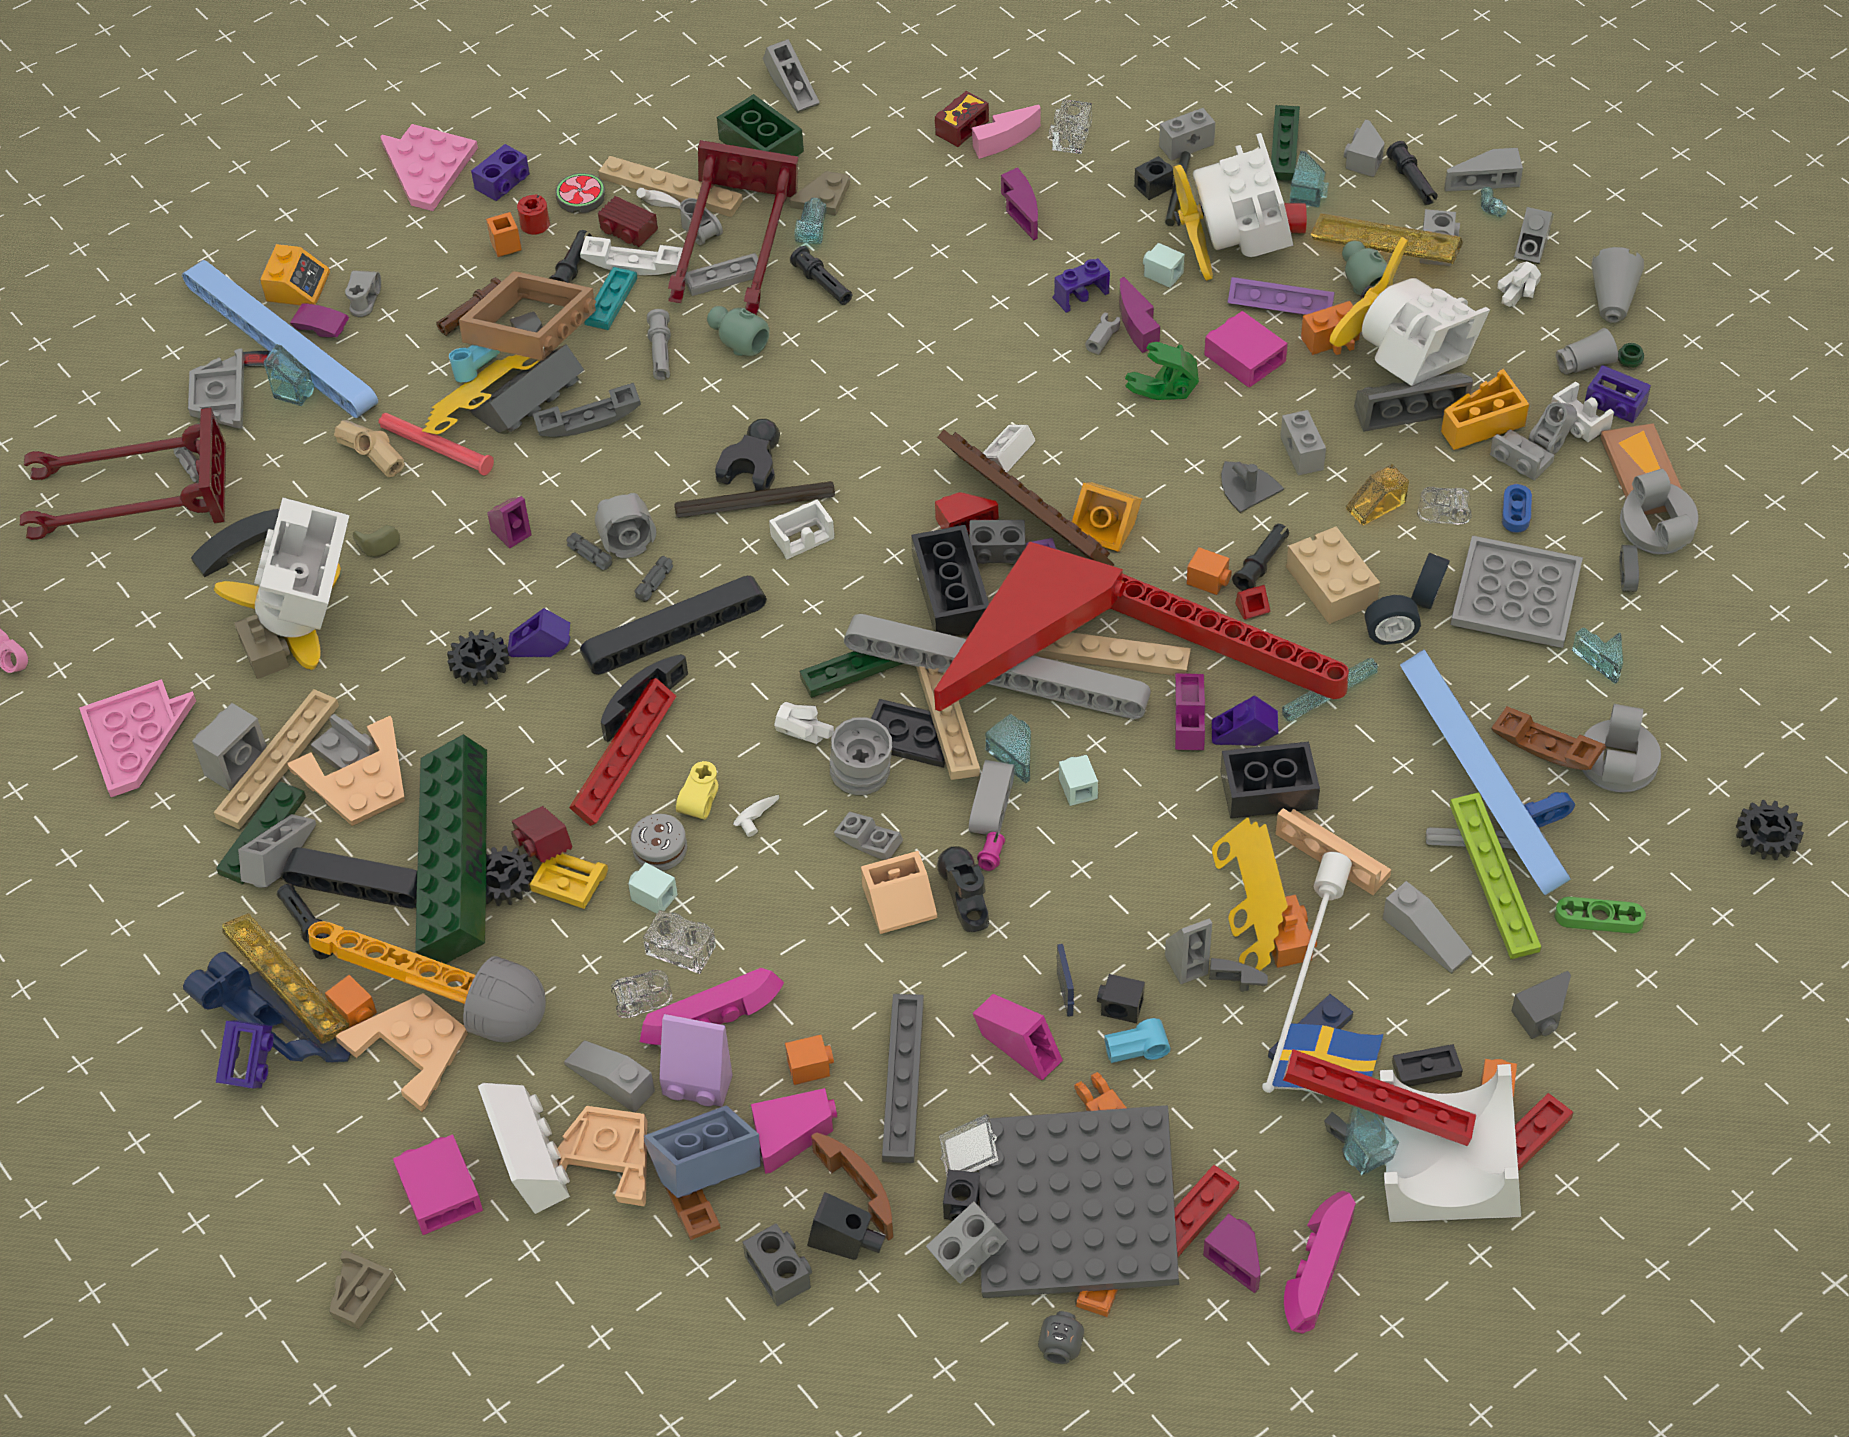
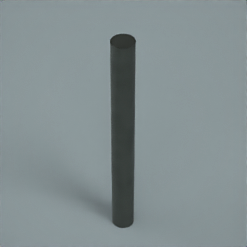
(1174, 201)

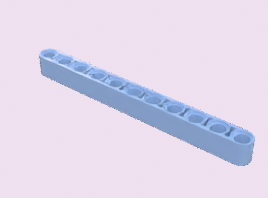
(269, 330)
(1485, 773)

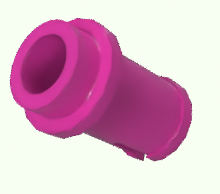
(989, 857)

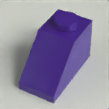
(539, 636)

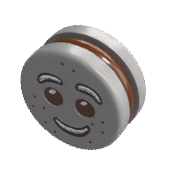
(659, 841)

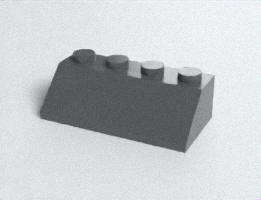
(528, 390)
(1407, 404)

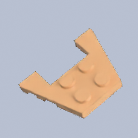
(363, 786)
(419, 1033)
(613, 1143)

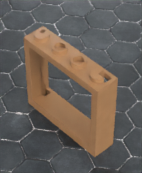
(479, 323)

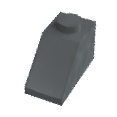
(1541, 1005)

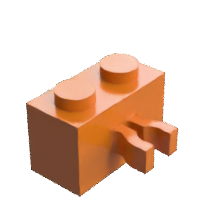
(1319, 326)
(1293, 935)

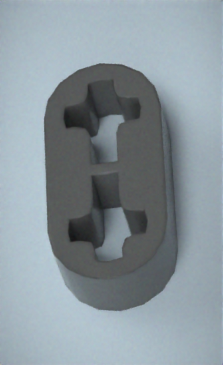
(1629, 568)

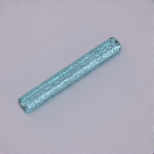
(1312, 700)

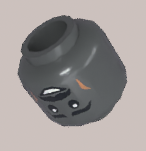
(1061, 1337)

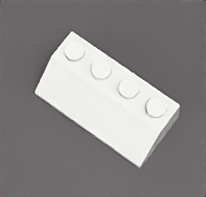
(525, 1144)

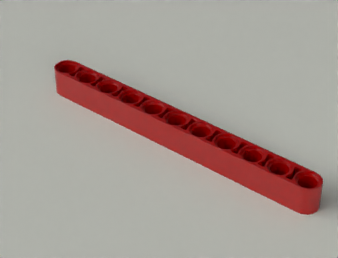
(1233, 638)

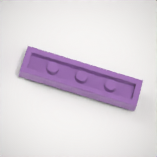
(1278, 296)

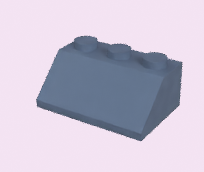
(703, 1151)

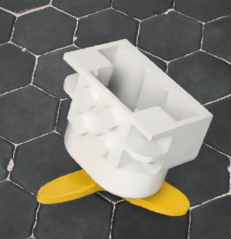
(1238, 205)
(1412, 325)
(295, 576)

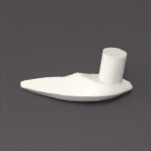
(657, 198)
(752, 812)

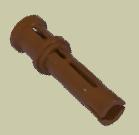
(451, 321)

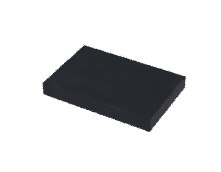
(911, 732)

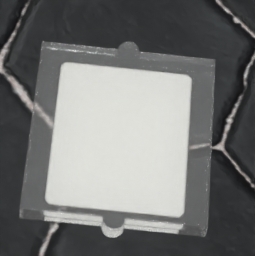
(969, 1146)

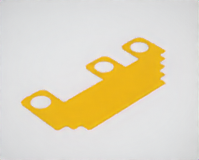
(470, 390)
(1262, 886)

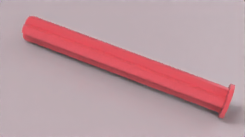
(437, 443)

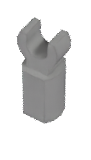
(1102, 334)

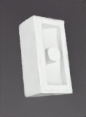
(1010, 445)

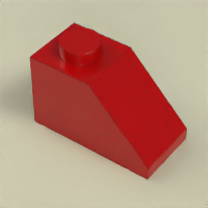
(963, 507)

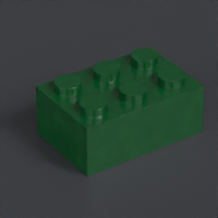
(759, 127)

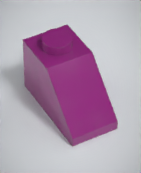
(510, 521)
(1235, 1251)

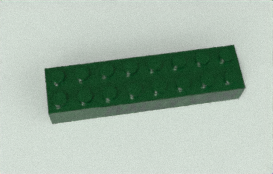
(452, 851)

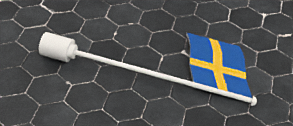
(1330, 1044)

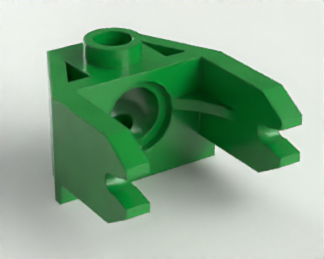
(1174, 379)

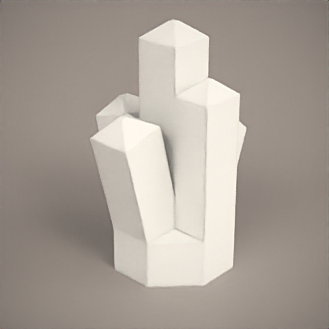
(1519, 282)
(802, 723)

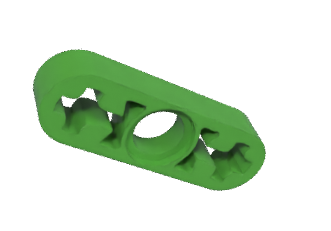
(1610, 907)

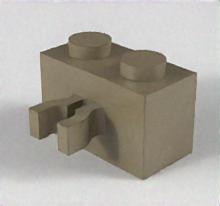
(262, 647)

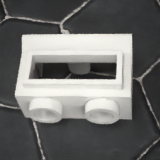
(1587, 424)
(800, 520)

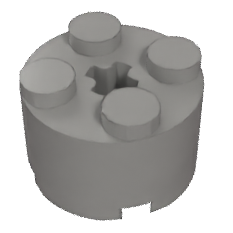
(625, 525)

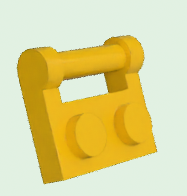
(566, 884)

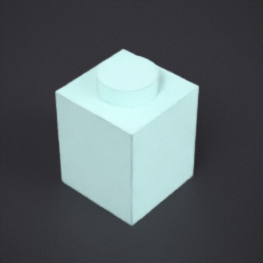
(1163, 265)
(1078, 780)
(652, 888)

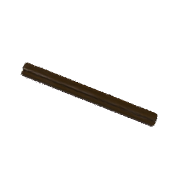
(754, 499)

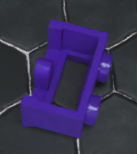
(1077, 279)
(1617, 400)
(257, 1068)

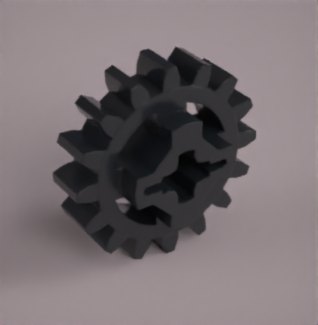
(491, 653)
(1769, 830)
(507, 875)

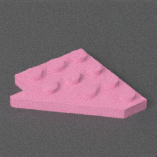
(427, 162)
(133, 732)

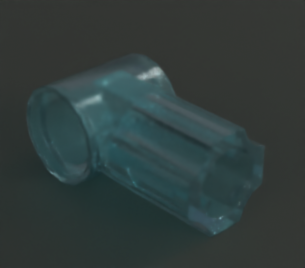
(810, 226)

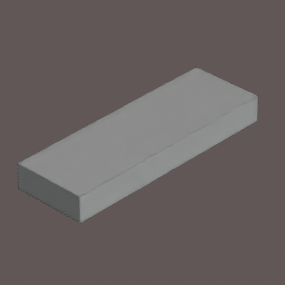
(721, 274)

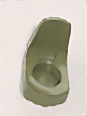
(378, 541)

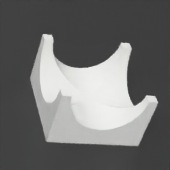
(1455, 1181)

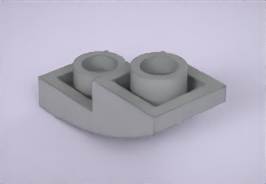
(865, 836)

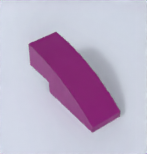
(1020, 201)
(1137, 316)
(1189, 711)

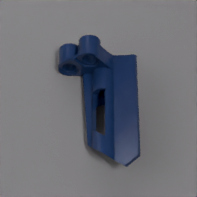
(254, 1001)

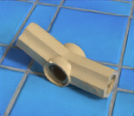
(370, 443)

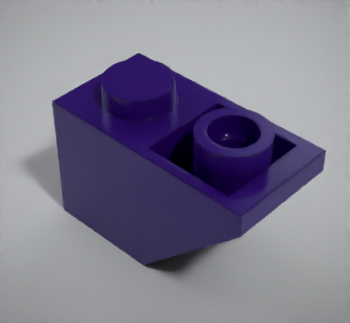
(1245, 724)

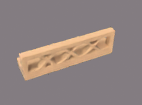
(1317, 841)

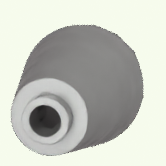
(1615, 281)

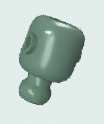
(1363, 265)
(739, 330)

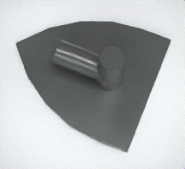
(1247, 485)

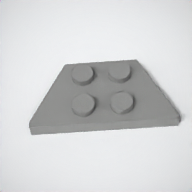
(219, 387)

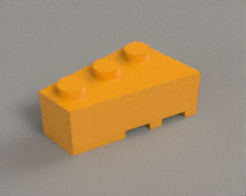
(1486, 412)

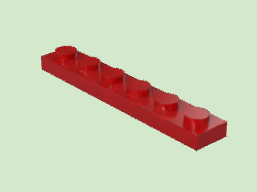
(622, 752)
(1380, 1097)

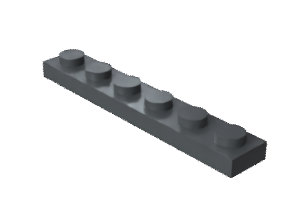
(903, 1078)

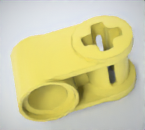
(699, 791)

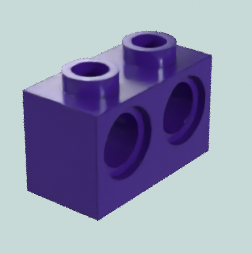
(500, 172)

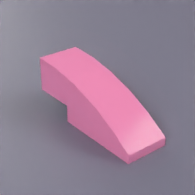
(1005, 130)

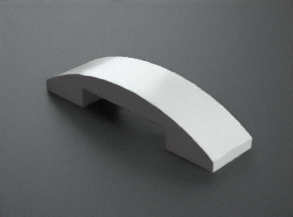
(601, 253)

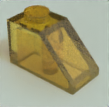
(1379, 495)

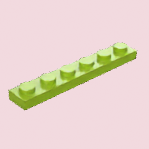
(1495, 876)

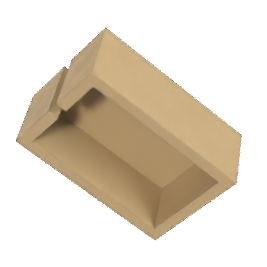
(1332, 575)

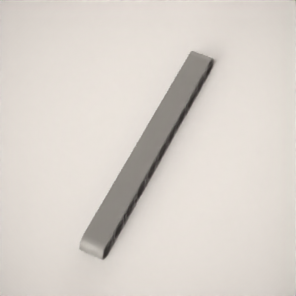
(1032, 676)

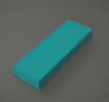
(611, 297)

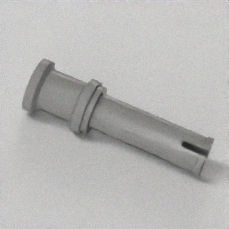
(659, 336)

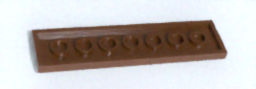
(1025, 497)

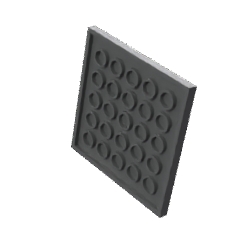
(1081, 1202)

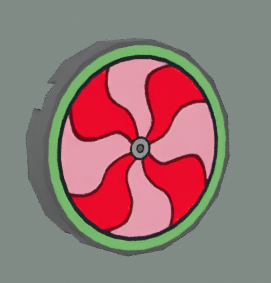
(580, 192)

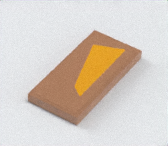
(1637, 452)

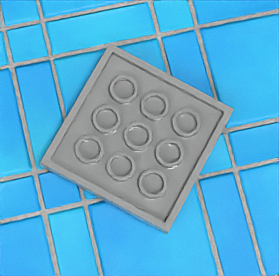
(1517, 591)

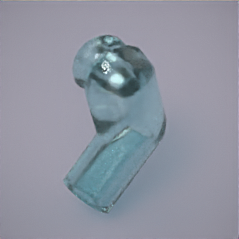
(1492, 205)

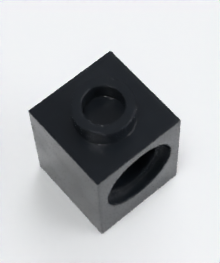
(1154, 178)
(1121, 998)
(960, 1184)

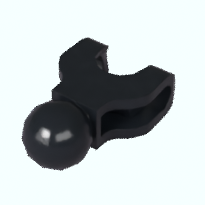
(751, 455)
(965, 886)

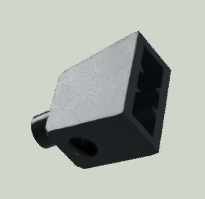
(843, 1229)

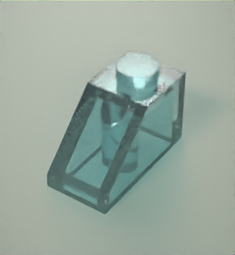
(1308, 182)
(288, 377)
(1011, 744)
(1368, 1141)

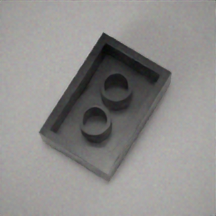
(1269, 779)

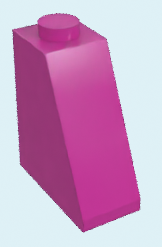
(1019, 1034)
(788, 1123)

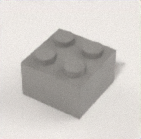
(229, 746)

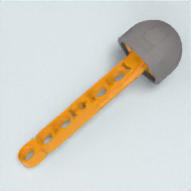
(499, 1001)

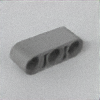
(991, 797)

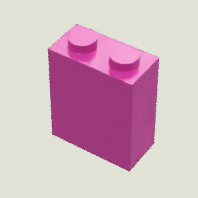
(1245, 349)
(437, 1184)

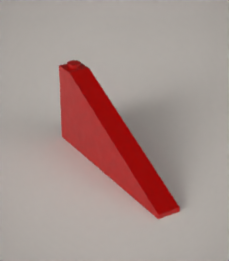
(1034, 607)

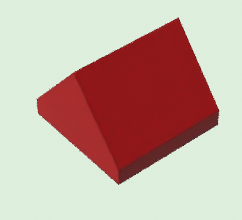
(1253, 602)

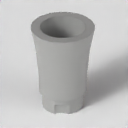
(1588, 353)

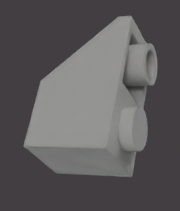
(1365, 151)
(1534, 234)

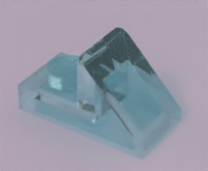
(1602, 656)

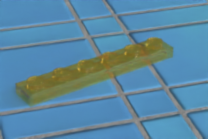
(1386, 237)
(285, 978)

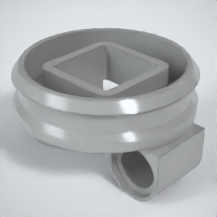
(1654, 491)
(1620, 769)

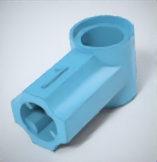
(468, 360)
(1145, 1040)

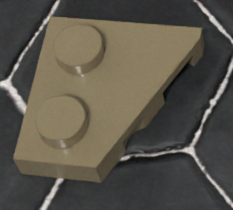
(828, 187)
(358, 1289)

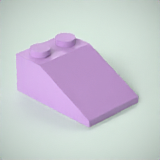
(694, 1061)

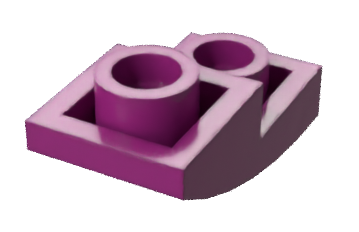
(322, 320)

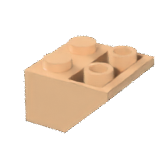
(898, 892)

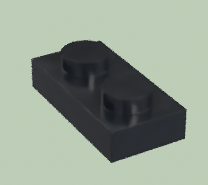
(1427, 1065)

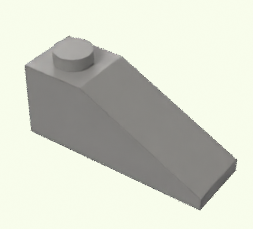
(789, 75)
(1491, 169)
(267, 854)
(1425, 926)
(1190, 951)
(613, 1074)

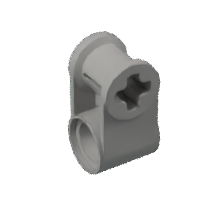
(709, 224)
(363, 291)
(1549, 430)

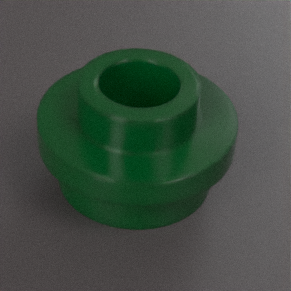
(1631, 355)

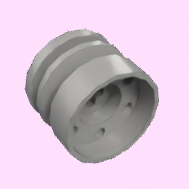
(860, 756)

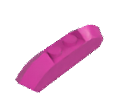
(718, 1004)
(1308, 1290)

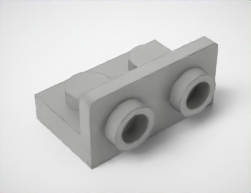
(1521, 454)
(342, 744)

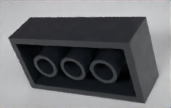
(949, 579)

